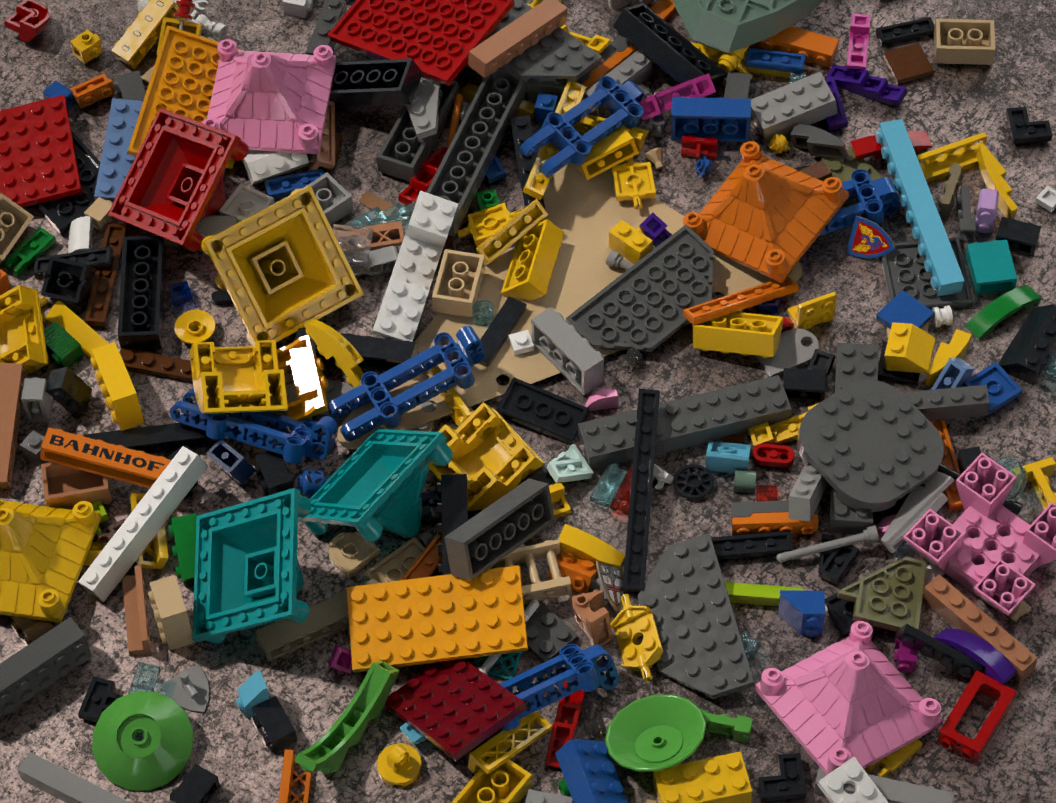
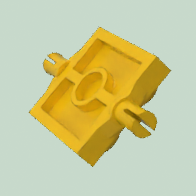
(633, 182)
(487, 222)

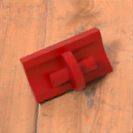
(698, 147)

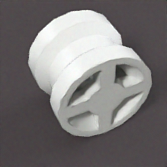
(942, 316)

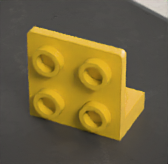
(813, 311)

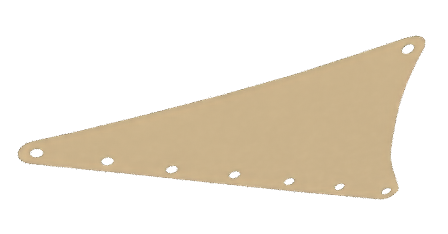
(586, 215)

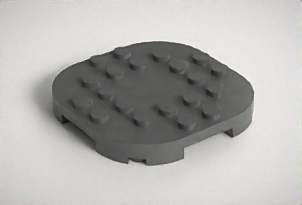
(870, 444)

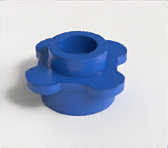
(704, 166)

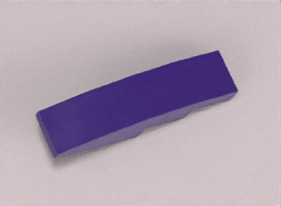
(867, 86)

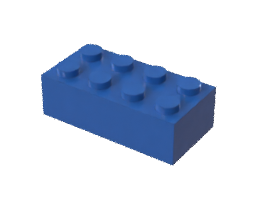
(714, 117)
(590, 772)

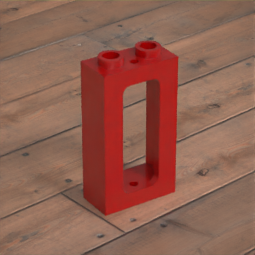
(973, 748)

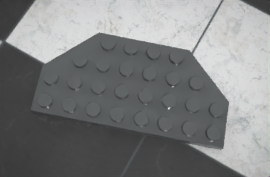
(552, 57)
(650, 297)
(696, 620)

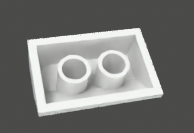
(270, 164)

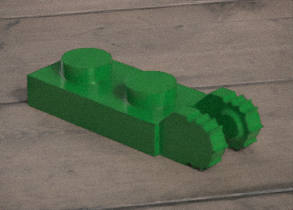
(29, 250)

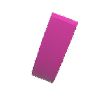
(858, 41)
(662, 100)

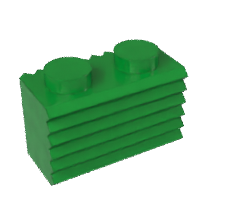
(61, 345)

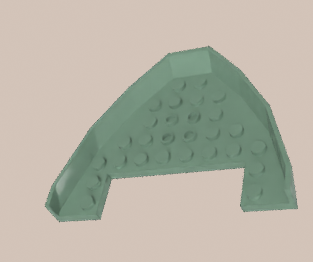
(740, 23)

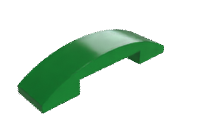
(1000, 309)

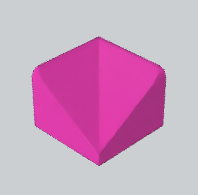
(341, 659)

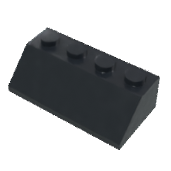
(1032, 345)

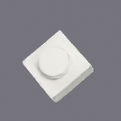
(1047, 199)
(521, 342)

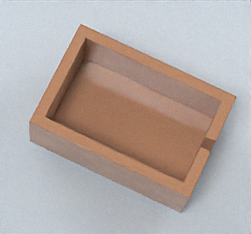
(72, 486)

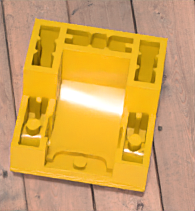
(22, 329)
(237, 378)
(489, 455)

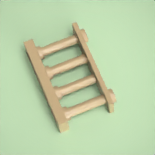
(539, 590)

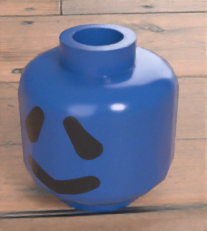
(311, 482)

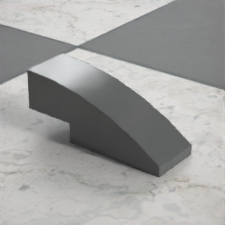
(818, 142)

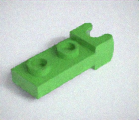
(723, 724)

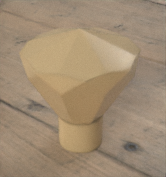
(655, 156)
(1019, 611)

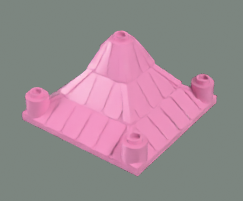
(272, 97)
(848, 703)

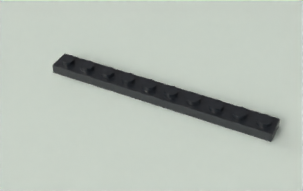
(641, 490)

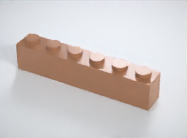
(517, 37)
(11, 389)
(966, 616)

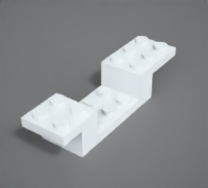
(415, 268)

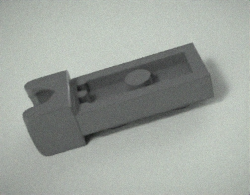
(966, 224)

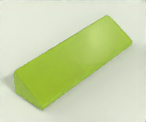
(756, 593)

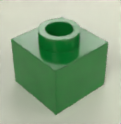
(486, 199)

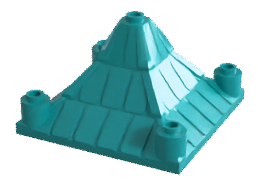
(380, 485)
(248, 566)

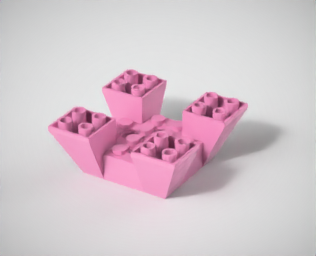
(987, 538)

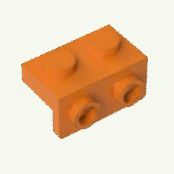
(93, 90)
(580, 571)

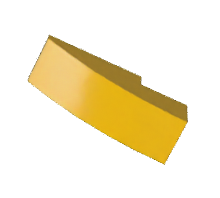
(957, 348)
(588, 546)

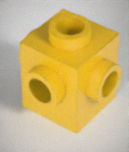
(86, 46)

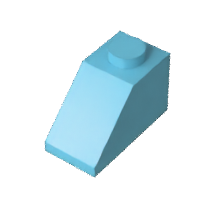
(252, 693)

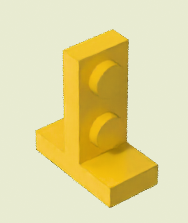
(1038, 477)

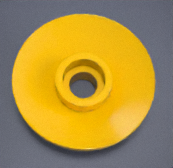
(194, 320)

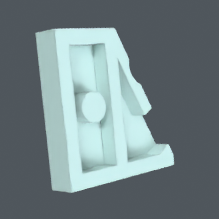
(569, 466)

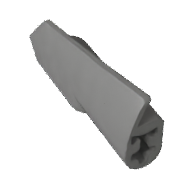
(379, 261)

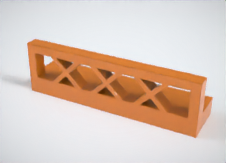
(287, 781)

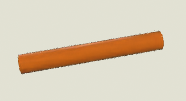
(455, 118)

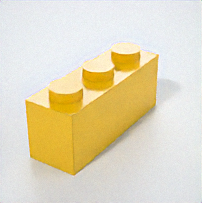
(608, 153)

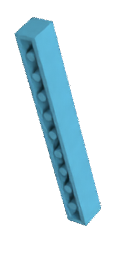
(919, 208)

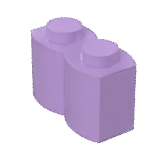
(986, 210)

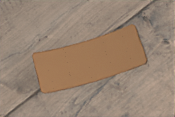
(372, 201)

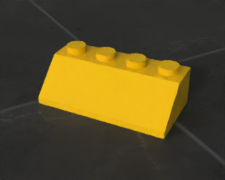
(533, 262)
(740, 334)

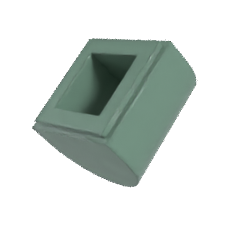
(744, 481)

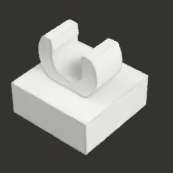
(662, 476)

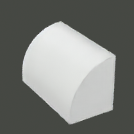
(80, 234)

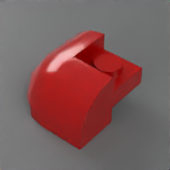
(28, 20)

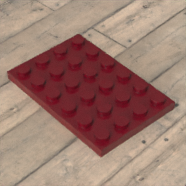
(454, 706)

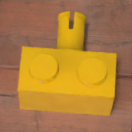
(629, 242)

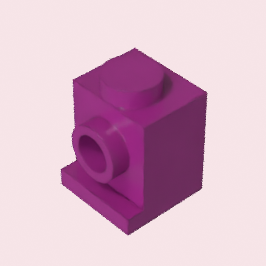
(905, 657)

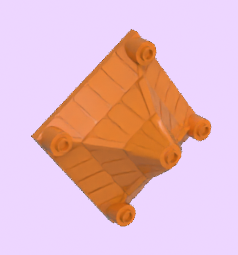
(767, 213)

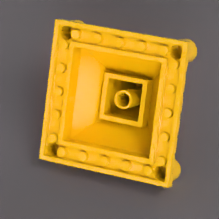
(283, 267)
(42, 557)

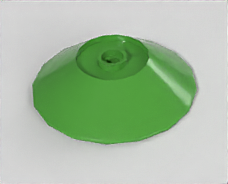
(655, 733)
(147, 762)

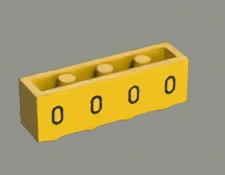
(143, 32)

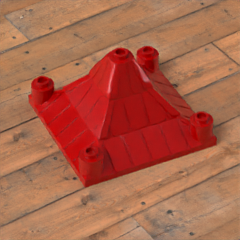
(177, 178)

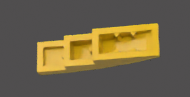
(994, 176)

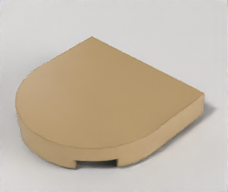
(351, 552)

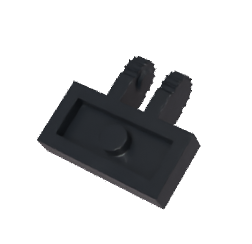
(97, 698)

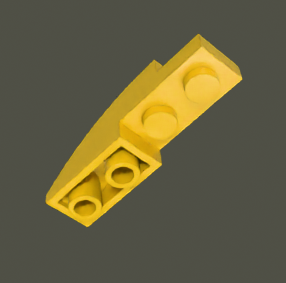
(331, 344)

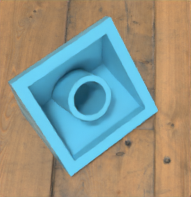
(727, 456)

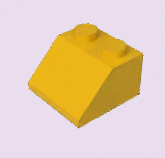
(909, 349)

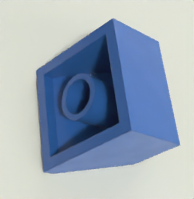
(803, 611)

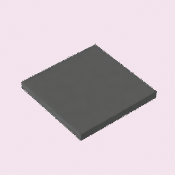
(906, 271)

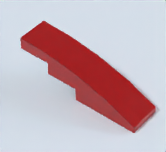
(869, 147)
(423, 178)
(565, 724)

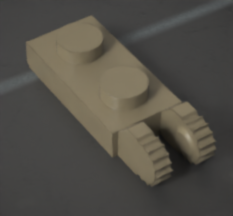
(950, 189)

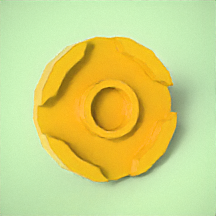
(399, 764)

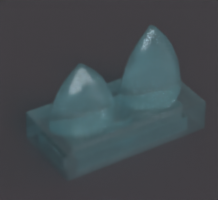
(608, 485)

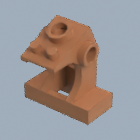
(585, 616)

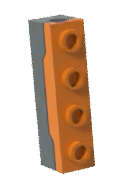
(612, 56)
(767, 518)

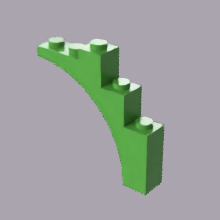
(347, 731)

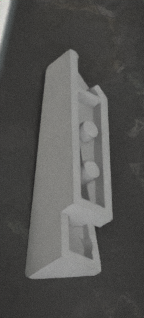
(914, 508)

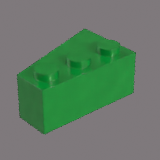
(184, 532)

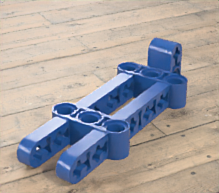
(574, 148)
(873, 197)
(466, 352)
(294, 445)
(579, 669)

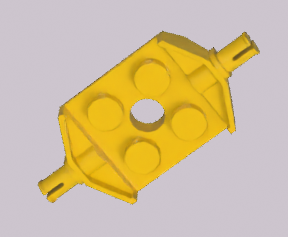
(628, 626)

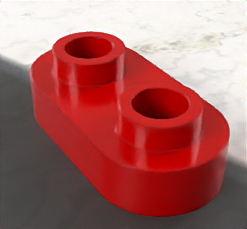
(773, 455)

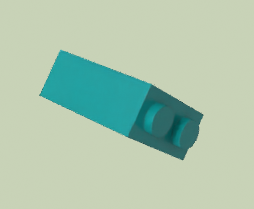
(991, 267)

